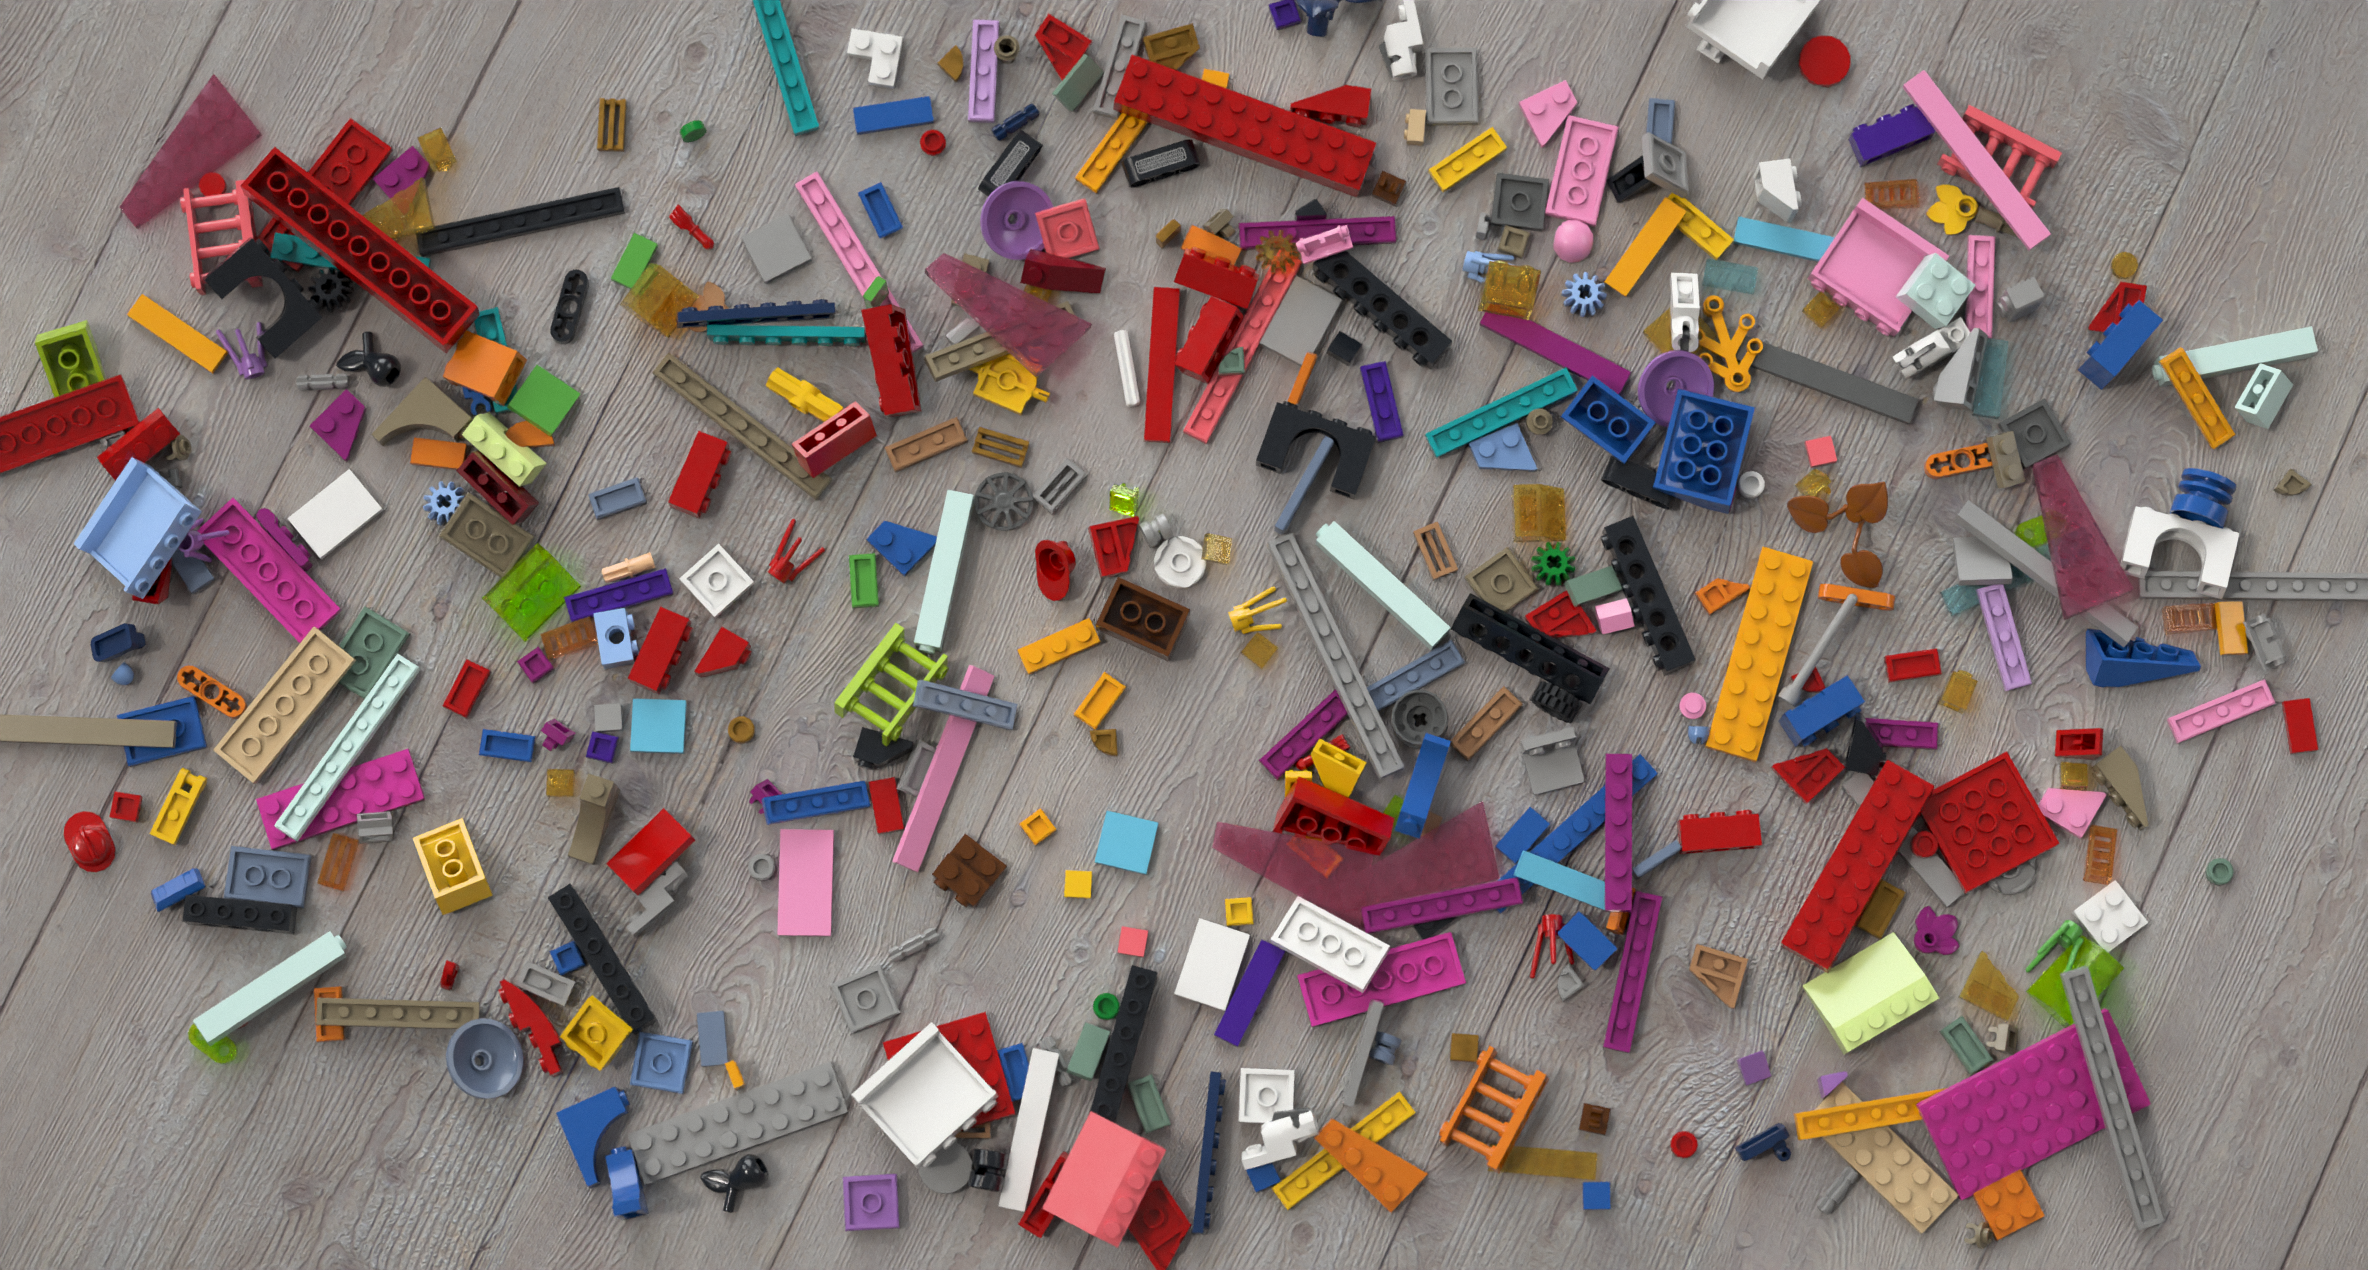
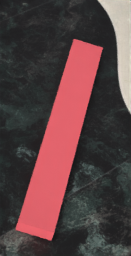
(1248, 336)

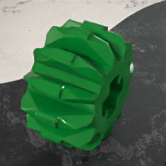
(1552, 555)

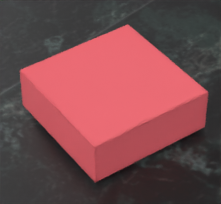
(1820, 451)
(1132, 942)

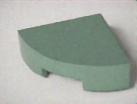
(1232, 363)

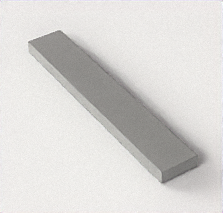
(1930, 870)

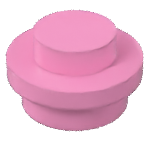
(1692, 706)

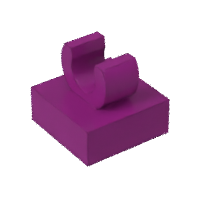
(557, 734)
(762, 790)

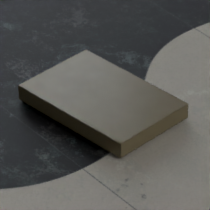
(485, 536)

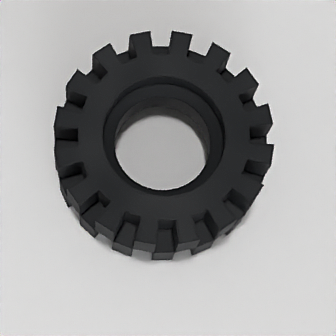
(1556, 702)

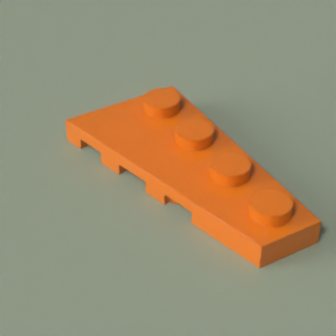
(1374, 1167)

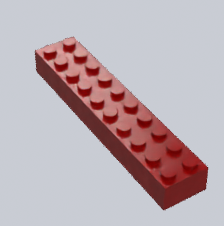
(1244, 125)
(360, 250)

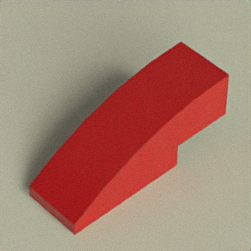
(1035, 1217)

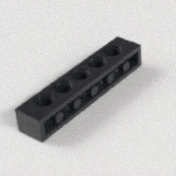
(1424, 355)
(1628, 532)
(1542, 646)
(602, 959)
(1124, 1042)

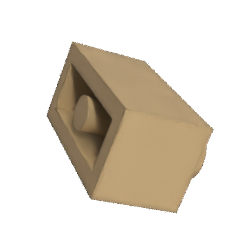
(1416, 126)

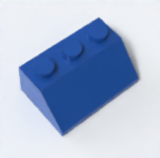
(1608, 419)

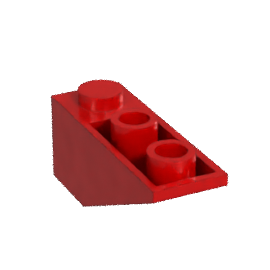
(1340, 104)

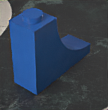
(1422, 785)
(586, 1125)
(626, 1184)

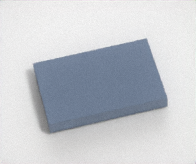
(267, 876)

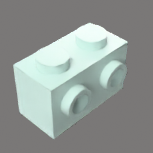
(2263, 396)

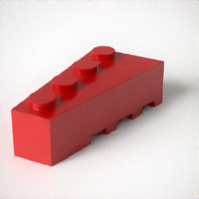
(892, 359)
(1333, 818)

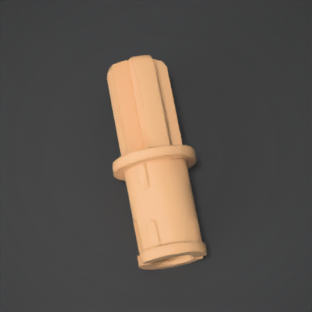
(628, 568)

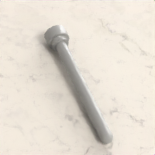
(1792, 693)

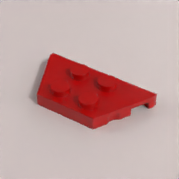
(1159, 1225)

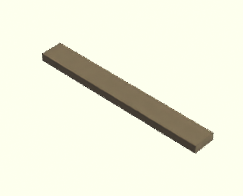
(738, 424)
(88, 731)

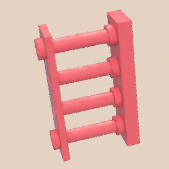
(2020, 144)
(243, 222)

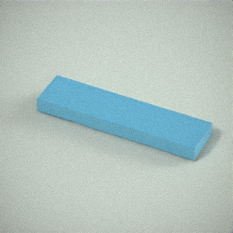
(1781, 239)
(1561, 879)

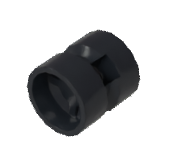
(988, 1170)

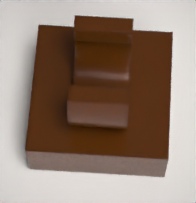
(1388, 188)
(1594, 1119)

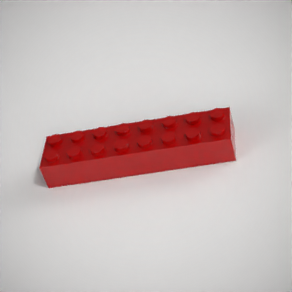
(1857, 866)

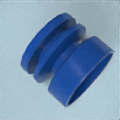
(2203, 497)

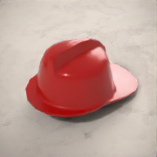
(1053, 568)
(89, 841)

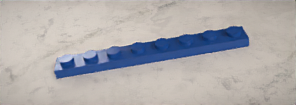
(1581, 824)

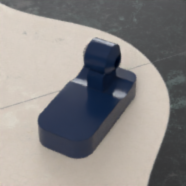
(116, 642)
(1771, 1137)

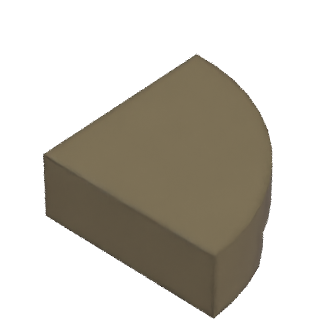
(2292, 484)

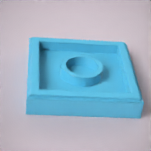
(658, 726)
(1126, 842)

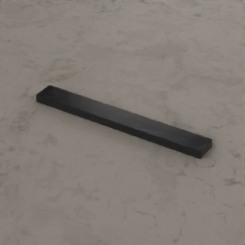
(521, 221)

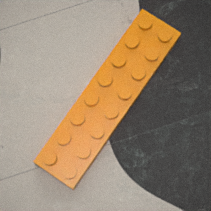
(1759, 654)

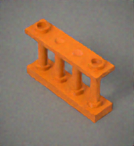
(1507, 1131)

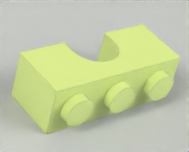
(515, 461)

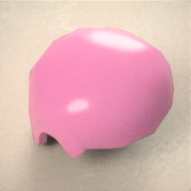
(1573, 241)

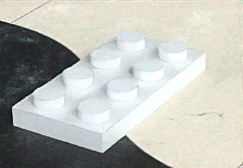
(1330, 944)

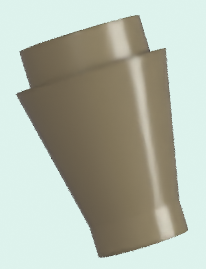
(1004, 44)

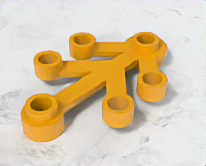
(1728, 348)

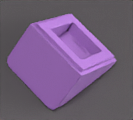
(1754, 1067)
(1829, 1082)

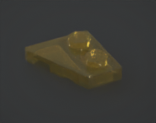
(1988, 989)

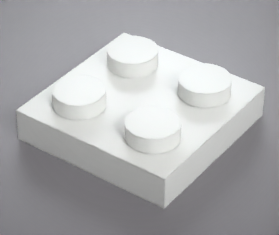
(716, 581)
(2109, 916)
(1264, 1093)

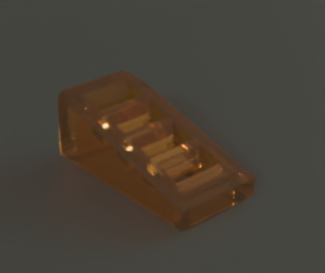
(1913, 184)
(2169, 621)
(581, 644)
(2090, 873)

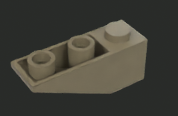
(2122, 779)

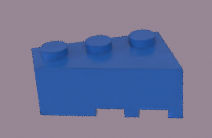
(2120, 343)
(1822, 712)

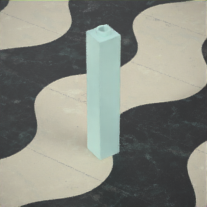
(2246, 354)
(944, 571)
(1381, 585)
(271, 987)

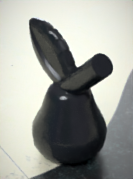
(381, 367)
(747, 1174)

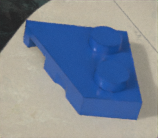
(901, 545)

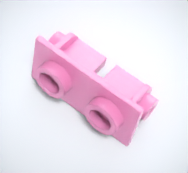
(1324, 244)

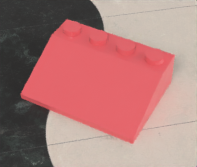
(1104, 1179)

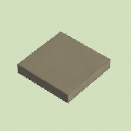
(1501, 581)

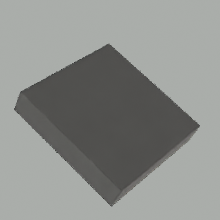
(1519, 202)
(2036, 433)

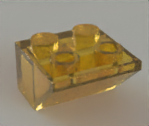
(1509, 289)
(658, 298)
(1538, 513)

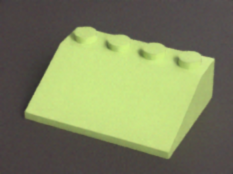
(1870, 992)

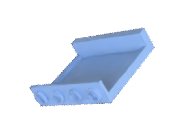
(138, 527)

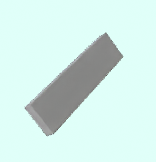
(1125, 44)
(1362, 1052)

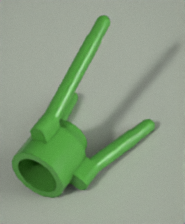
(2066, 936)

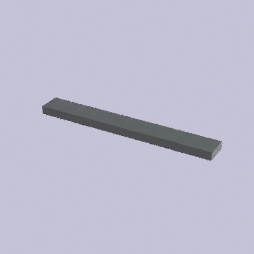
(1829, 381)

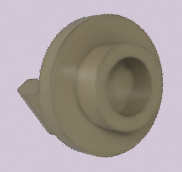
(1539, 421)
(181, 448)
(1982, 1236)

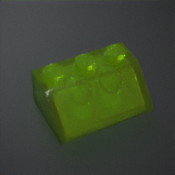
(531, 592)
(2049, 989)

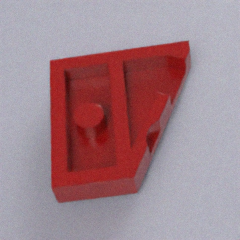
(1061, 44)
(2123, 295)
(1113, 545)
(1560, 618)
(1809, 773)

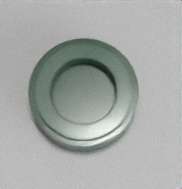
(2219, 871)

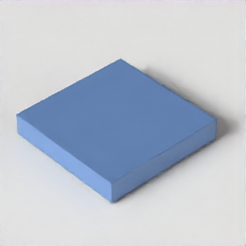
(661, 1062)

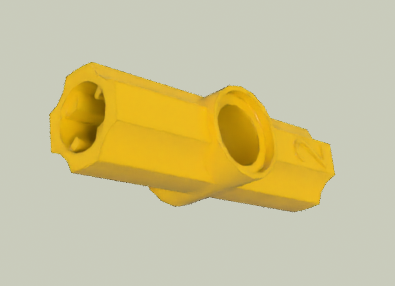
(802, 395)

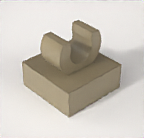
(1219, 223)
(2005, 1039)

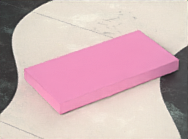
(1581, 170)
(805, 882)

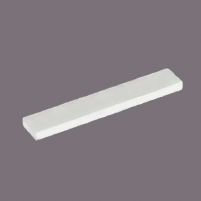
(1029, 1129)

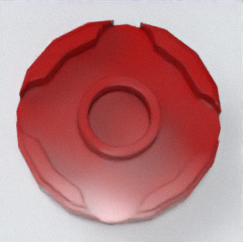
(1824, 61)

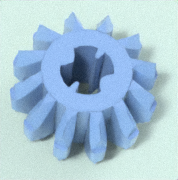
(1594, 296)
(436, 499)

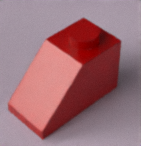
(724, 654)

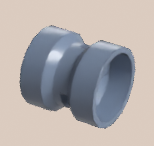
(1384, 1054)

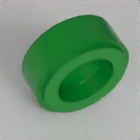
(692, 131)
(1106, 1006)

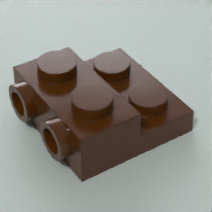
(968, 872)

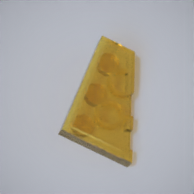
(404, 213)

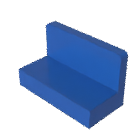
(1586, 941)

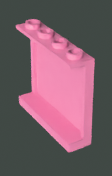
(1871, 265)

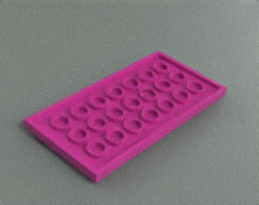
(2022, 1109)

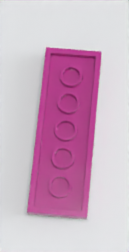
(268, 571)
(366, 788)
(1402, 976)

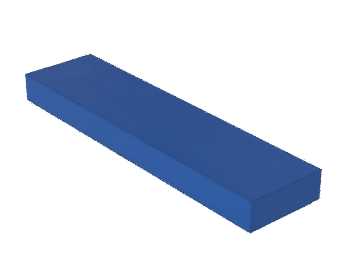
(815, 802)

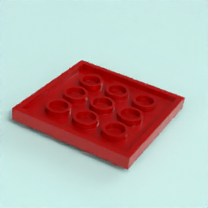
(1987, 823)
(975, 1043)

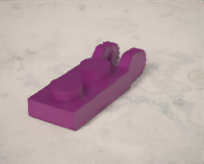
(284, 537)

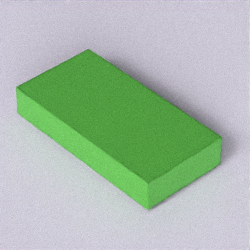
(634, 261)
(876, 293)
(863, 580)

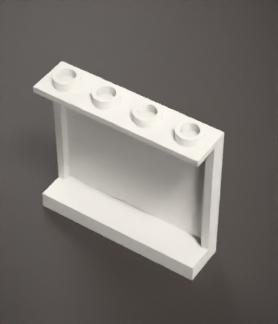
(1750, 30)
(925, 1096)

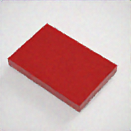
(650, 852)

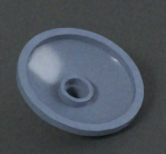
(499, 1057)

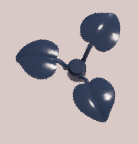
(1318, 14)

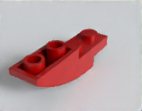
(529, 1016)

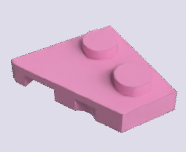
(1548, 110)
(2071, 808)

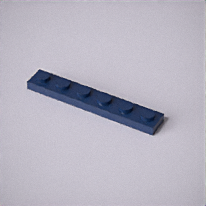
(745, 314)
(1210, 1141)

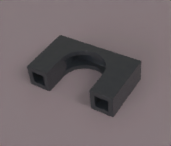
(298, 312)
(1291, 423)

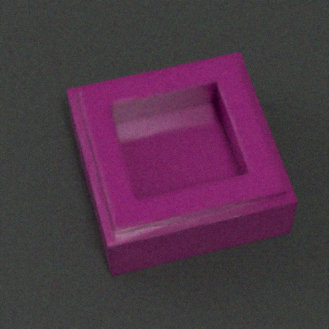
(535, 665)

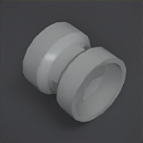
(1156, 530)

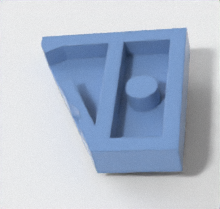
(1503, 451)

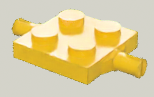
(1007, 384)

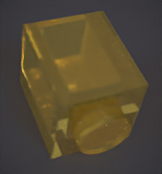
(437, 150)
(1958, 691)

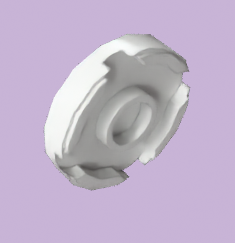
(1179, 562)

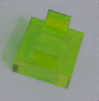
(1124, 499)

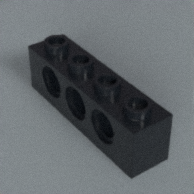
(239, 914)

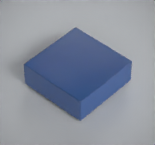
(567, 958)
(1263, 1176)
(1596, 1195)

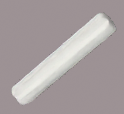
(1127, 368)

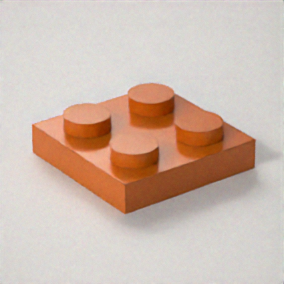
(2008, 1204)

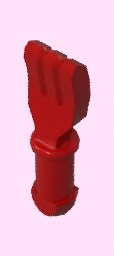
(685, 221)
(1339, 742)

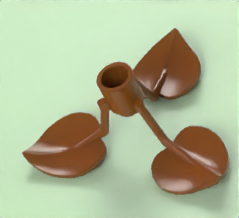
(1865, 504)

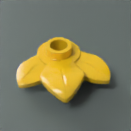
(1948, 210)

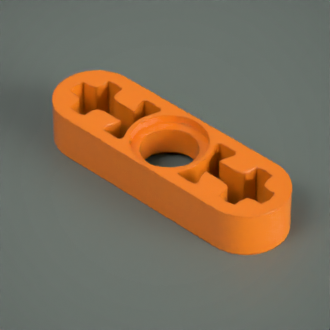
(1944, 471)
(1866, 598)
(199, 675)

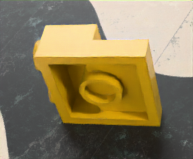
(596, 1033)

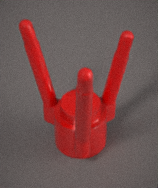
(781, 567)
(1550, 927)

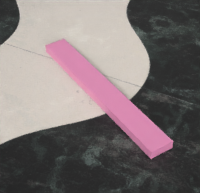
(1976, 160)
(844, 240)
(939, 778)

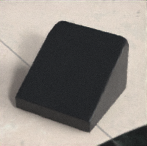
(1311, 211)
(1343, 348)

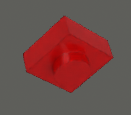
(125, 807)

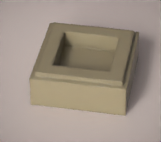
(1513, 241)

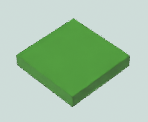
(543, 400)

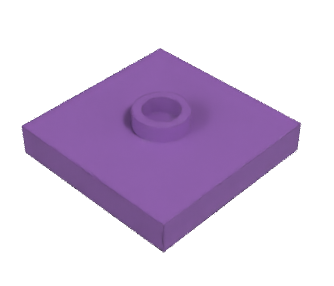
(871, 1202)

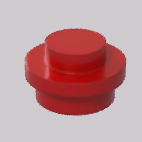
(933, 142)

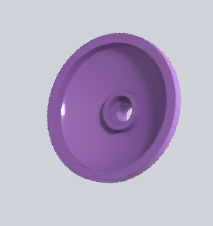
(1014, 238)
(1685, 371)

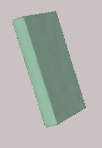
(374, 645)

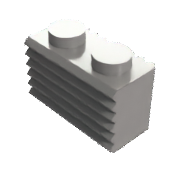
(2020, 300)

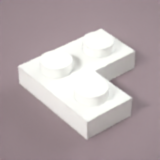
(882, 50)

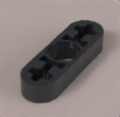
(575, 316)

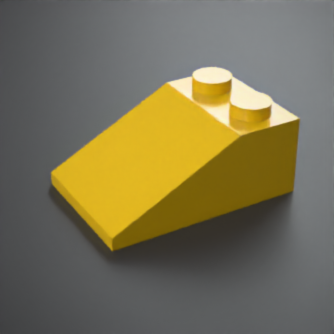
(452, 866)

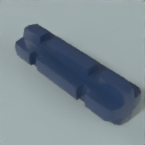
(1015, 122)

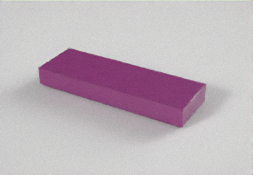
(1905, 733)

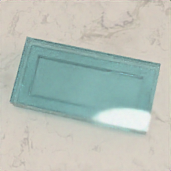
(1730, 276)

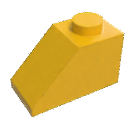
(1337, 768)

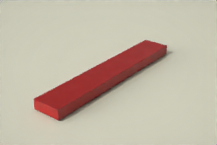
(1161, 365)

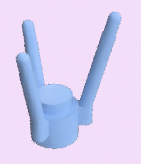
(1476, 263)

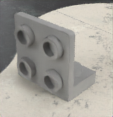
(1552, 761)

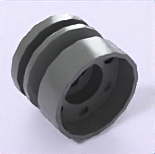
(1419, 704)

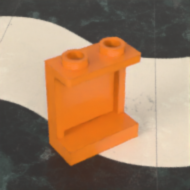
(484, 367)

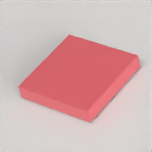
(1067, 229)

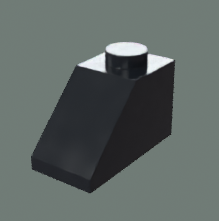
(1629, 181)
(1864, 749)
(872, 753)

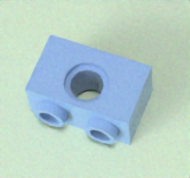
(606, 625)

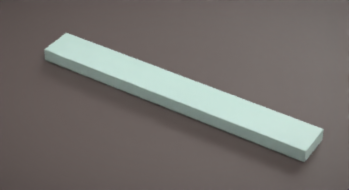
(347, 747)

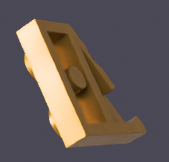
(1172, 46)

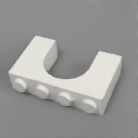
(2213, 545)

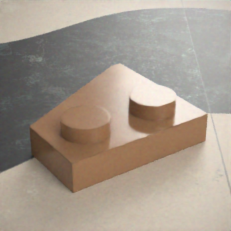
(1719, 972)

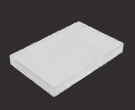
(335, 514)
(1212, 964)

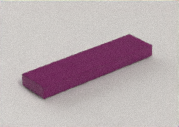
(1304, 735)

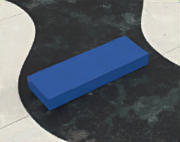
(893, 115)

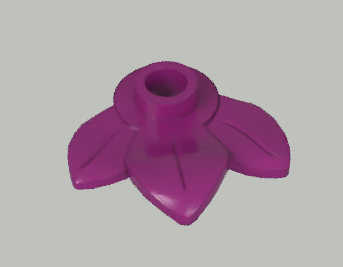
(1938, 929)

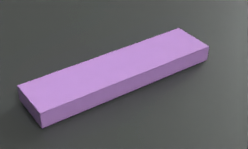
(983, 71)
(2003, 636)

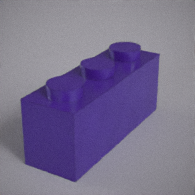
(1890, 135)

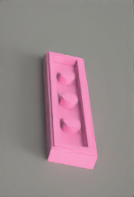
(1980, 272)
(2221, 711)

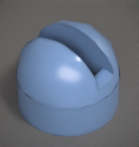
(123, 675)
(1698, 731)

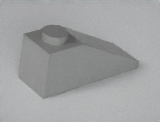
(1960, 377)

